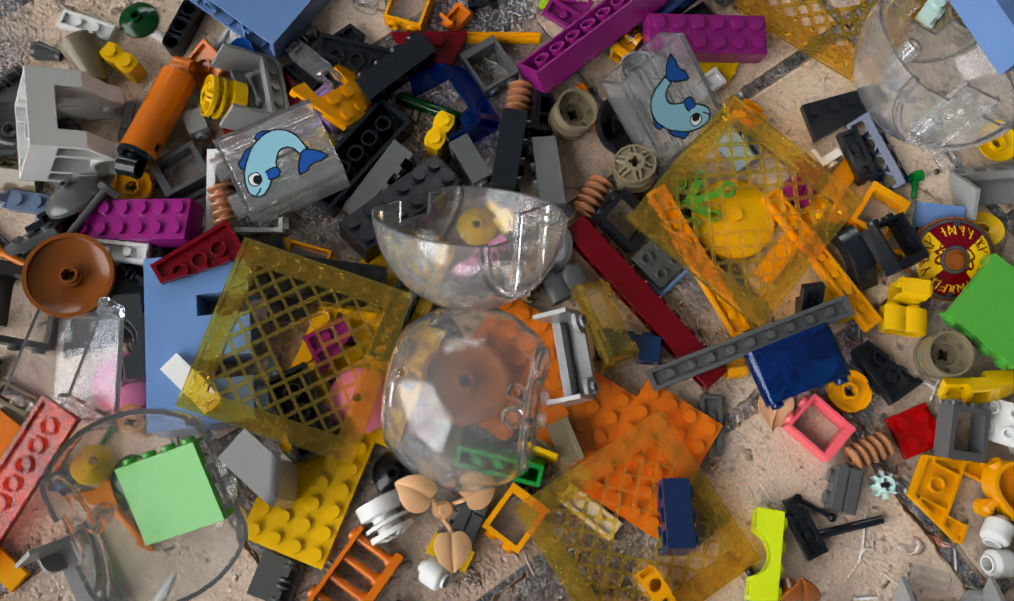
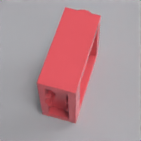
(844, 430)

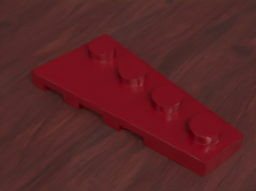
(205, 252)

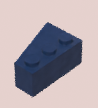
(676, 517)

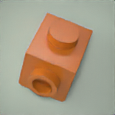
(456, 17)

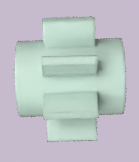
(889, 487)

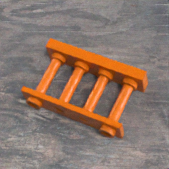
(378, 580)

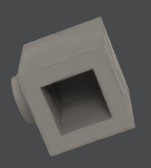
(197, 125)

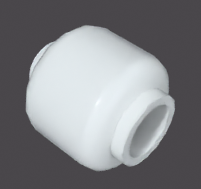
(997, 531)
(998, 563)
(434, 574)

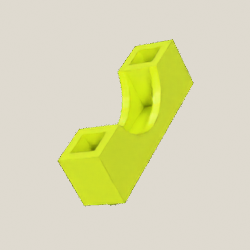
(769, 527)

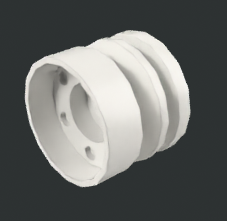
(385, 517)

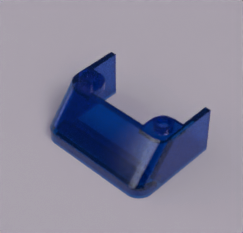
(479, 117)

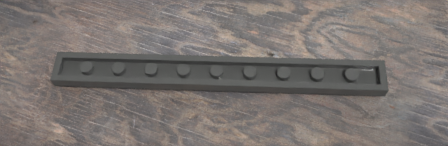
(740, 345)

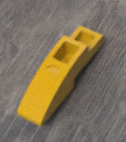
(987, 388)

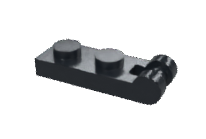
(857, 156)

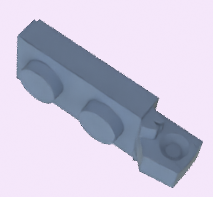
(23, 201)

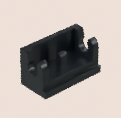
(540, 110)

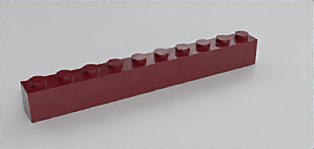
(639, 296)

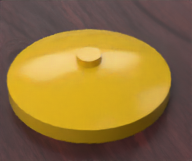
(742, 213)

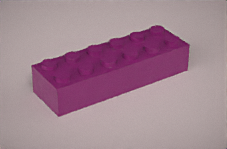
(714, 36)
(146, 221)

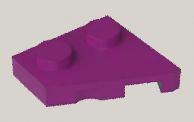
(565, 11)
(333, 349)

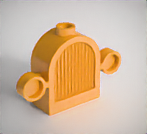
(998, 486)

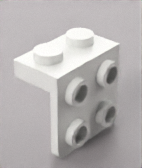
(1001, 423)

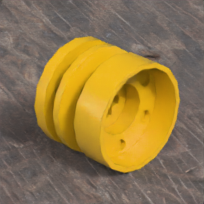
(219, 96)

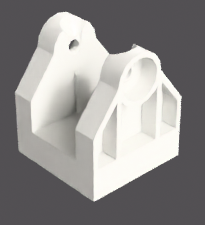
(61, 153)

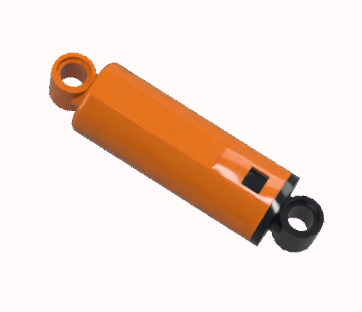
(156, 117)

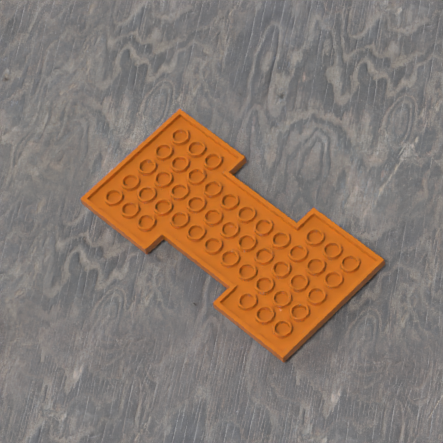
(614, 413)

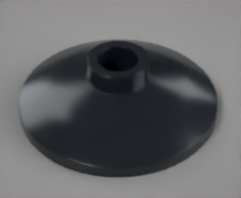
(381, 470)

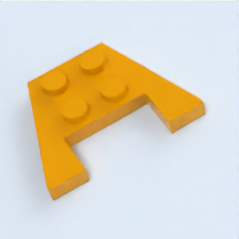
(340, 106)
(936, 486)

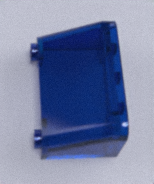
(797, 365)

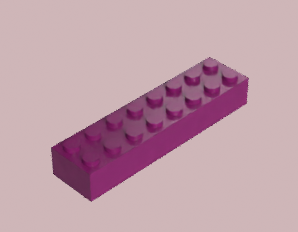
(583, 41)

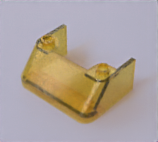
(604, 325)

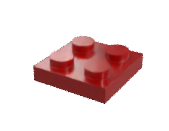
(912, 430)

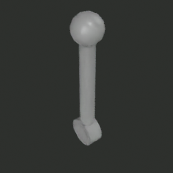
(249, 77)

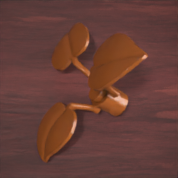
(800, 591)

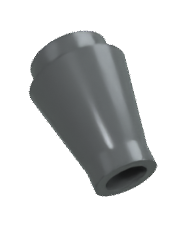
(43, 51)

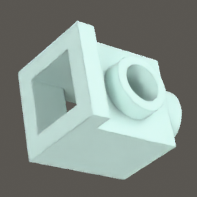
(931, 12)

